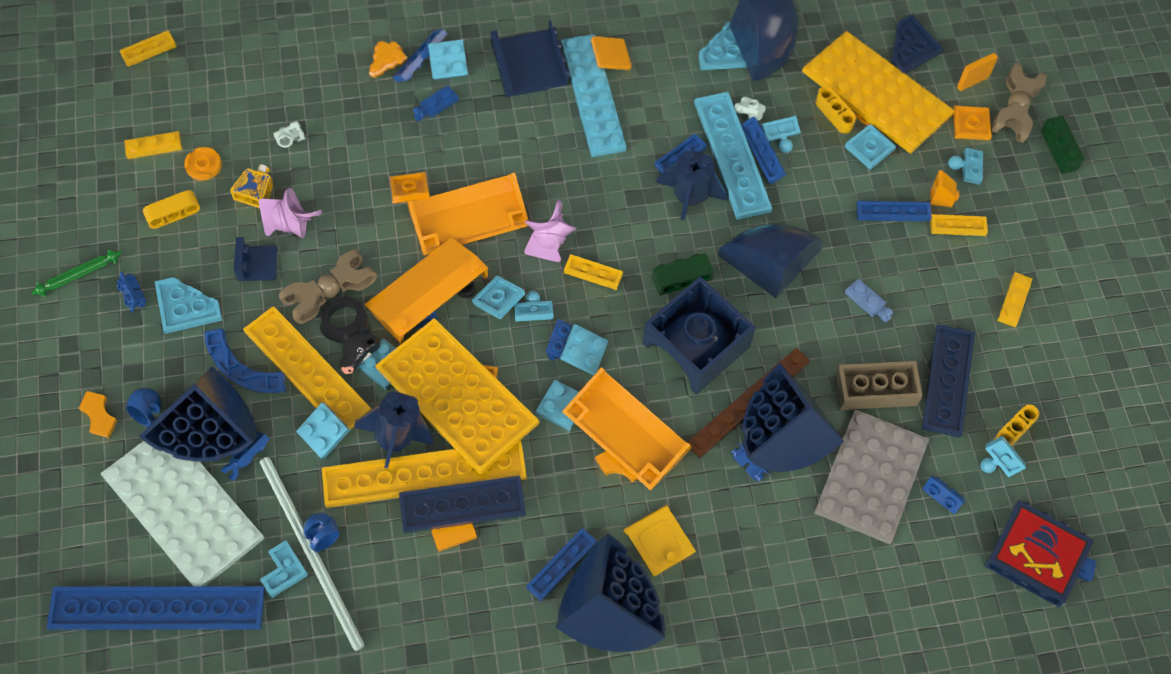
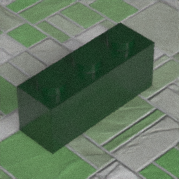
(1062, 144)
(681, 273)

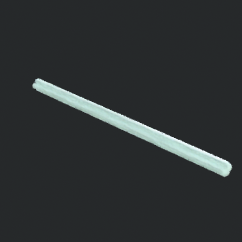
(313, 557)

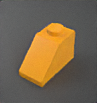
(943, 191)

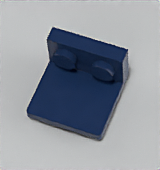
(254, 262)

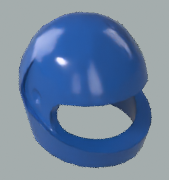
(143, 403)
(321, 530)

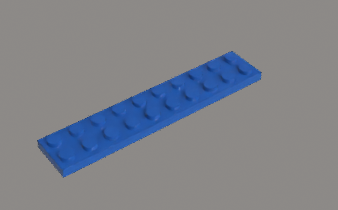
(156, 608)

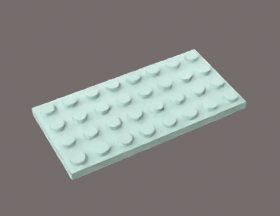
(183, 511)

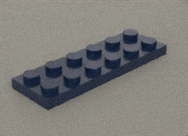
(948, 381)
(462, 504)

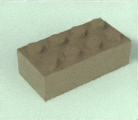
(878, 385)

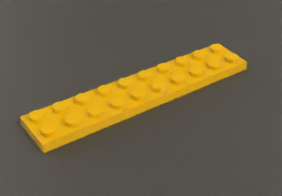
(372, 482)

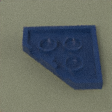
(913, 45)

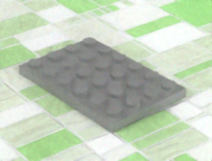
(872, 476)

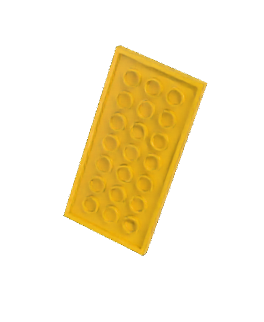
(879, 91)
(458, 395)

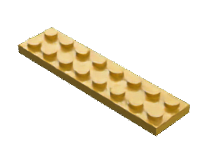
(305, 366)

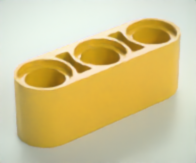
(835, 109)
(171, 209)
(1019, 421)

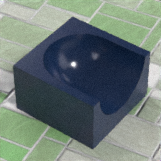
(700, 333)

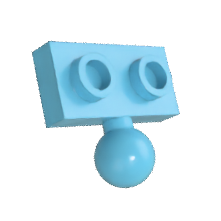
(781, 130)
(971, 164)
(533, 308)
(1002, 455)

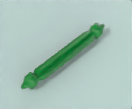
(76, 272)

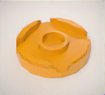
(203, 163)

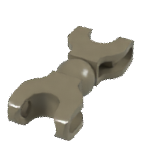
(1016, 113)
(313, 295)

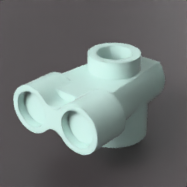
(750, 107)
(288, 134)

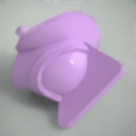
(285, 214)
(548, 236)

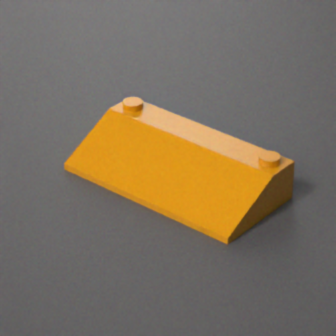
(469, 213)
(425, 288)
(626, 429)

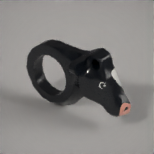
(356, 338)

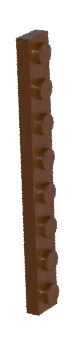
(735, 412)

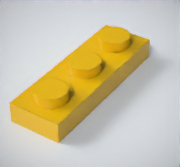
(147, 48)
(153, 145)
(958, 225)
(593, 272)
(1015, 299)

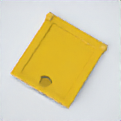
(659, 540)

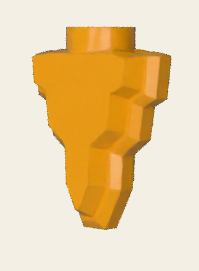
(386, 57)

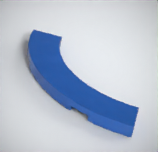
(236, 371)

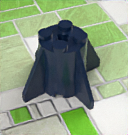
(693, 180)
(396, 423)

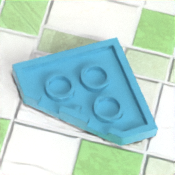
(721, 52)
(184, 306)

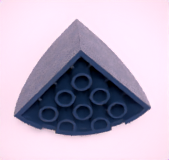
(765, 34)
(771, 254)
(203, 422)
(786, 426)
(611, 602)

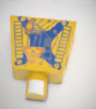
(253, 186)

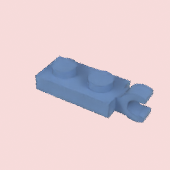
(868, 300)

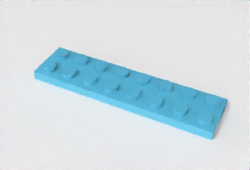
(593, 97)
(732, 156)

